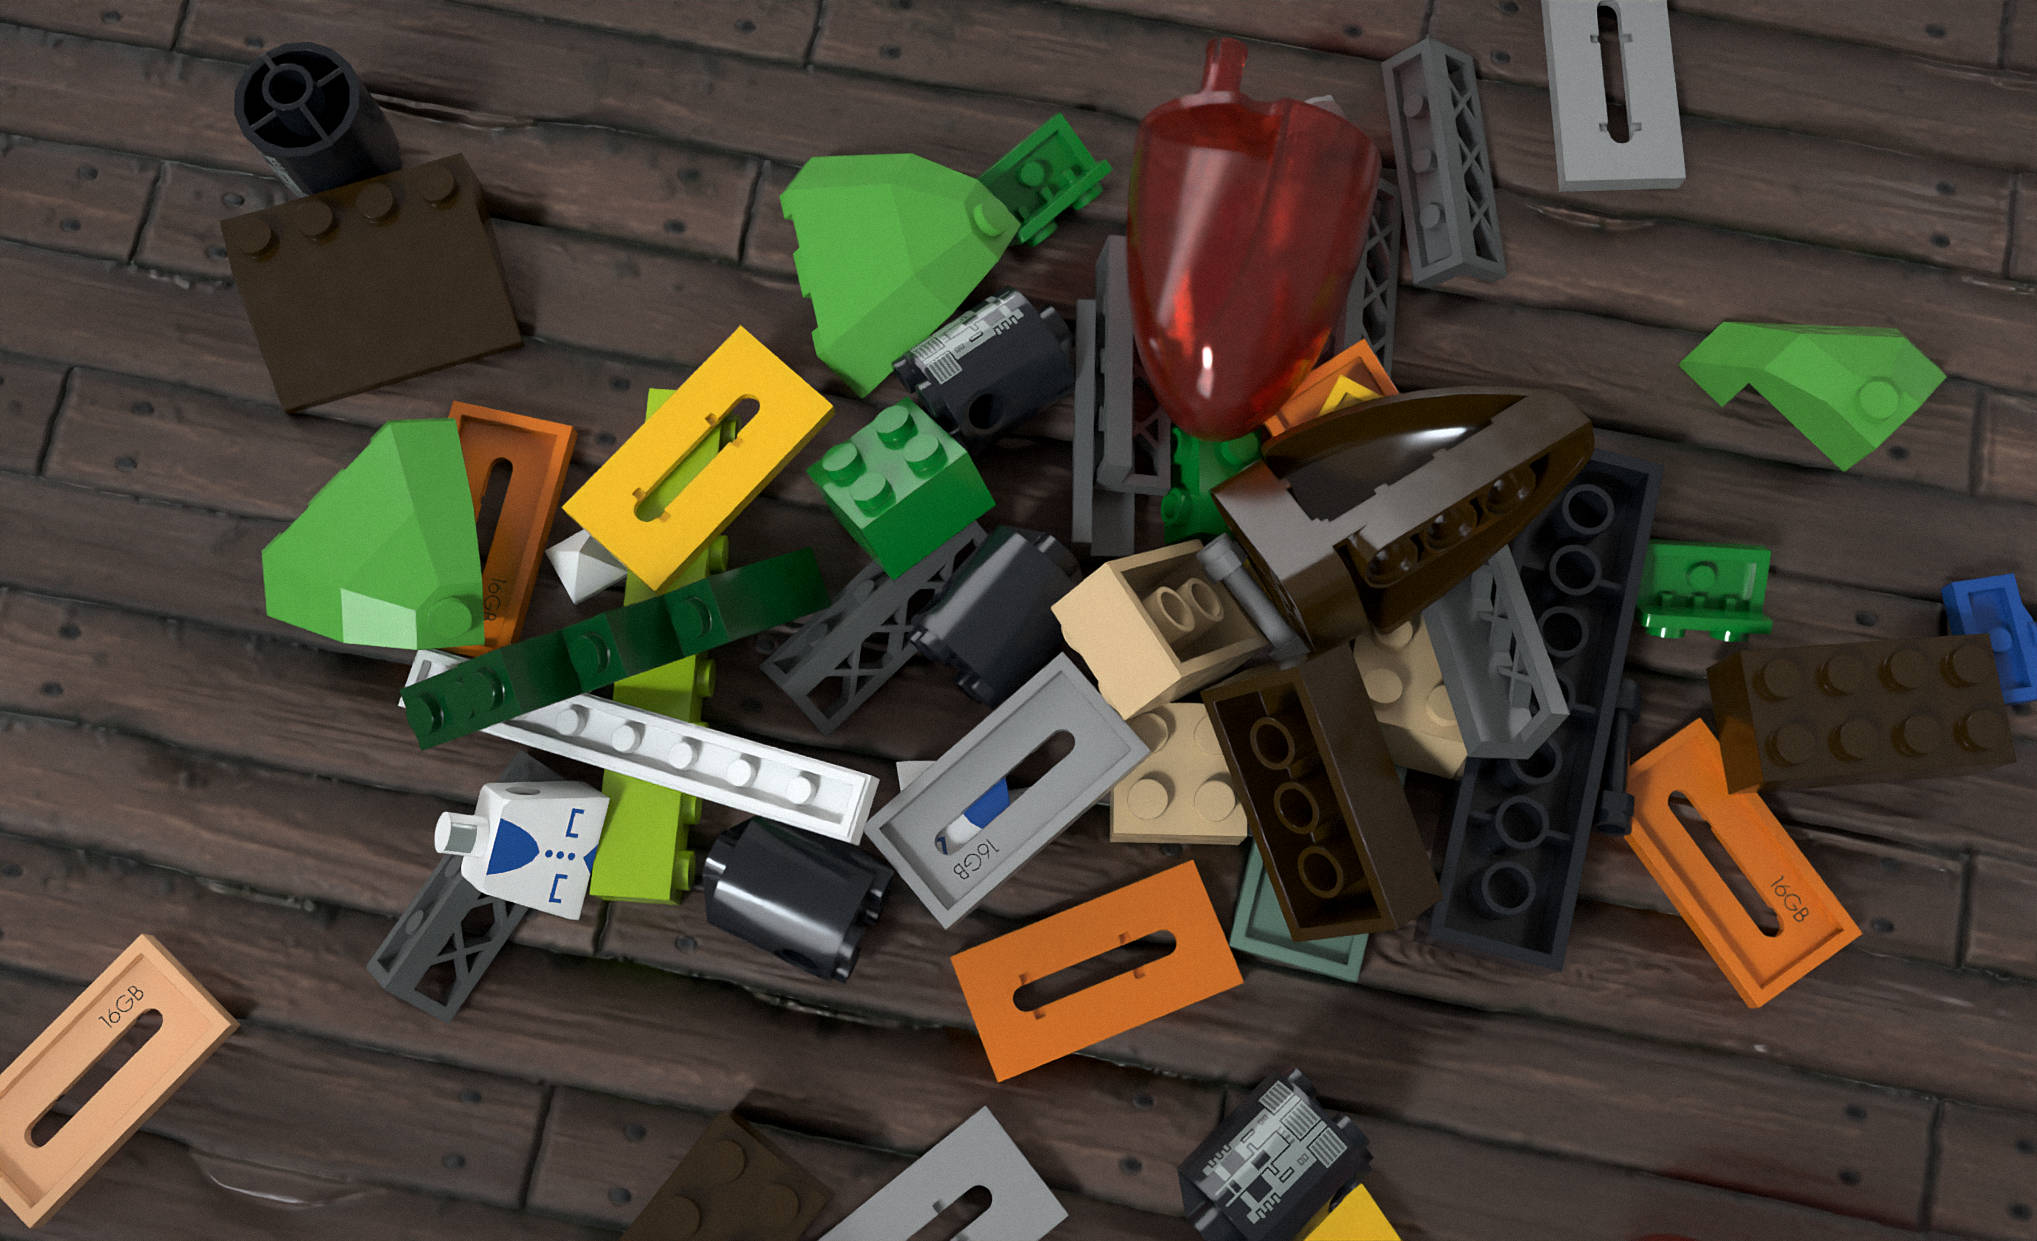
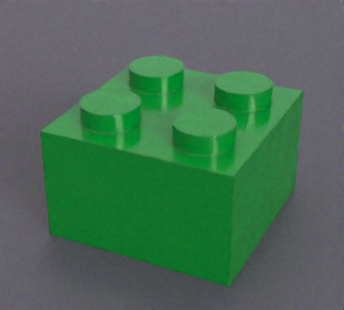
(901, 487)

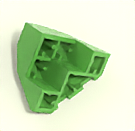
(888, 253)
(1831, 382)
(386, 547)

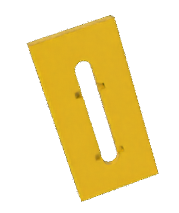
(668, 545)

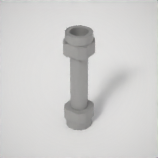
(1224, 561)

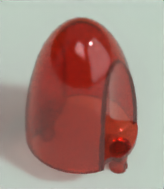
(1241, 246)

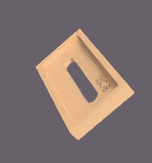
(194, 1025)

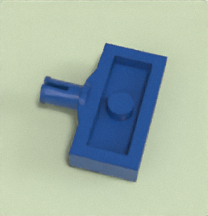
(1996, 608)

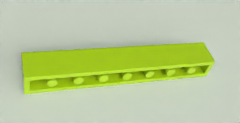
(647, 825)

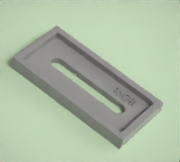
(1583, 147)
(1048, 703)
(969, 1156)

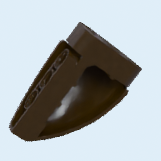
(1398, 500)

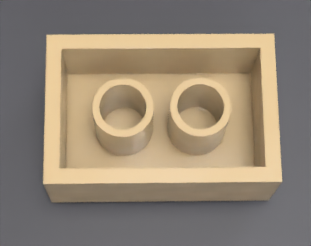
(1156, 628)

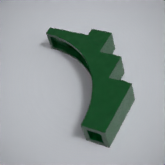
(614, 647)

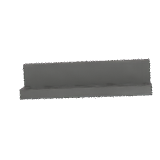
(1436, 164)
(1376, 296)
(1113, 388)
(1099, 518)
(840, 630)
(1481, 680)
(437, 916)

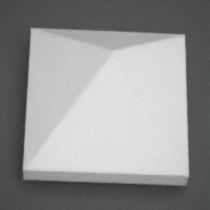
(585, 566)

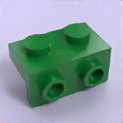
(1044, 178)
(1194, 469)
(1704, 589)

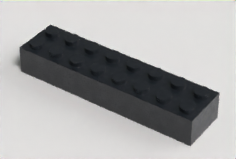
(1521, 828)

